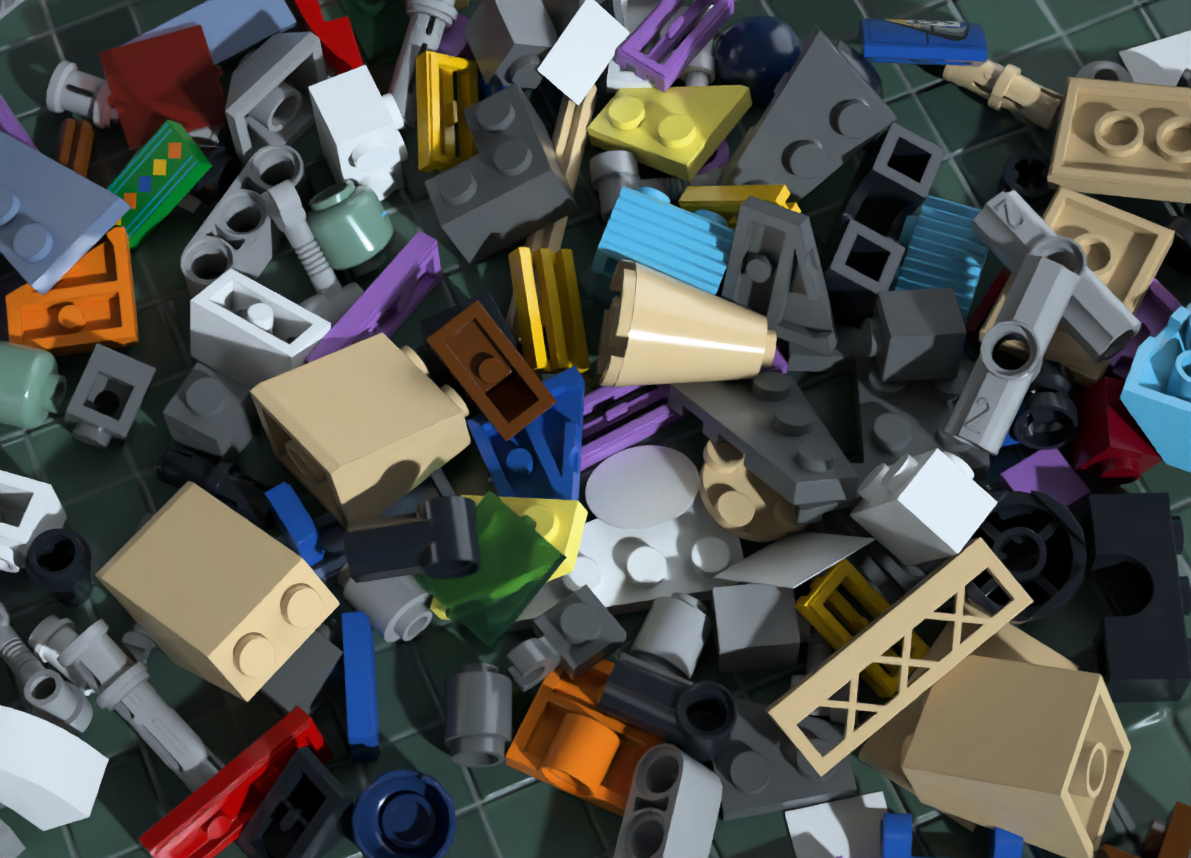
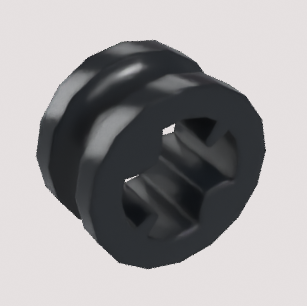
(1026, 164)

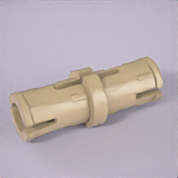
(1009, 90)

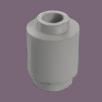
(395, 605)
(674, 634)

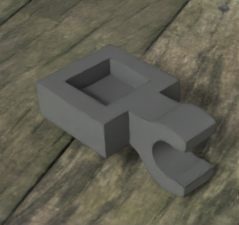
(569, 635)

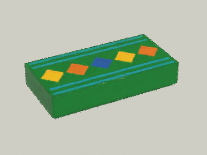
(158, 180)

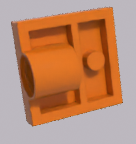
(576, 744)

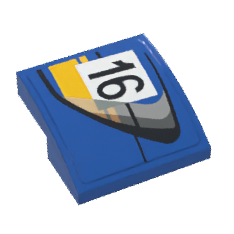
(922, 42)

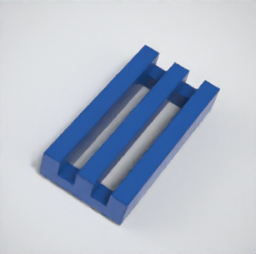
(360, 686)

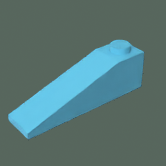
(1160, 389)

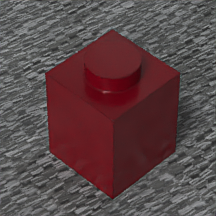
(1109, 437)

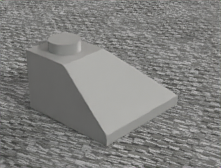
(271, 92)

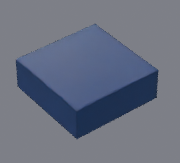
(295, 523)

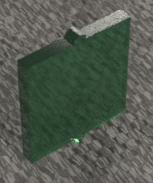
(513, 570)

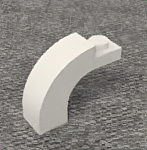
(46, 770)

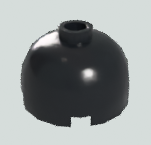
(1038, 546)

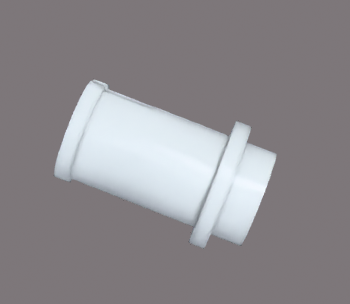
(50, 640)

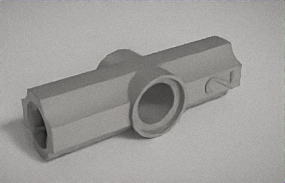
(1094, 313)
(1029, 316)

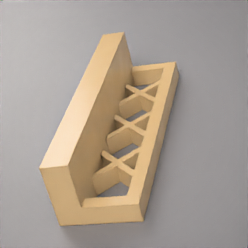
(884, 632)

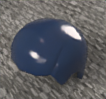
(756, 55)
(403, 817)

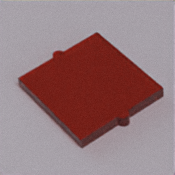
(164, 81)

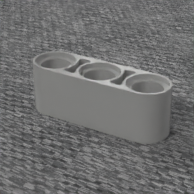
(217, 242)
(669, 807)

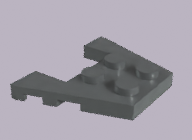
(890, 416)

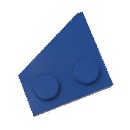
(544, 455)

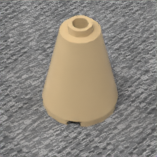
(677, 333)

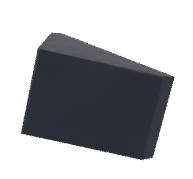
(300, 814)

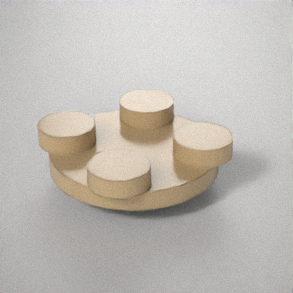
(741, 499)

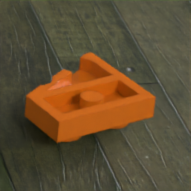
(84, 307)

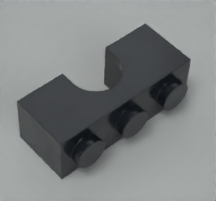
(863, 241)
(1138, 544)

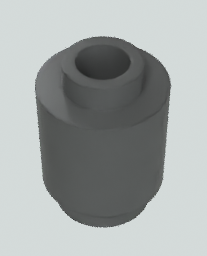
(478, 715)

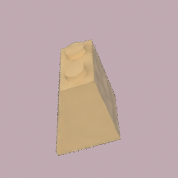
(361, 426)
(217, 592)
(1020, 751)

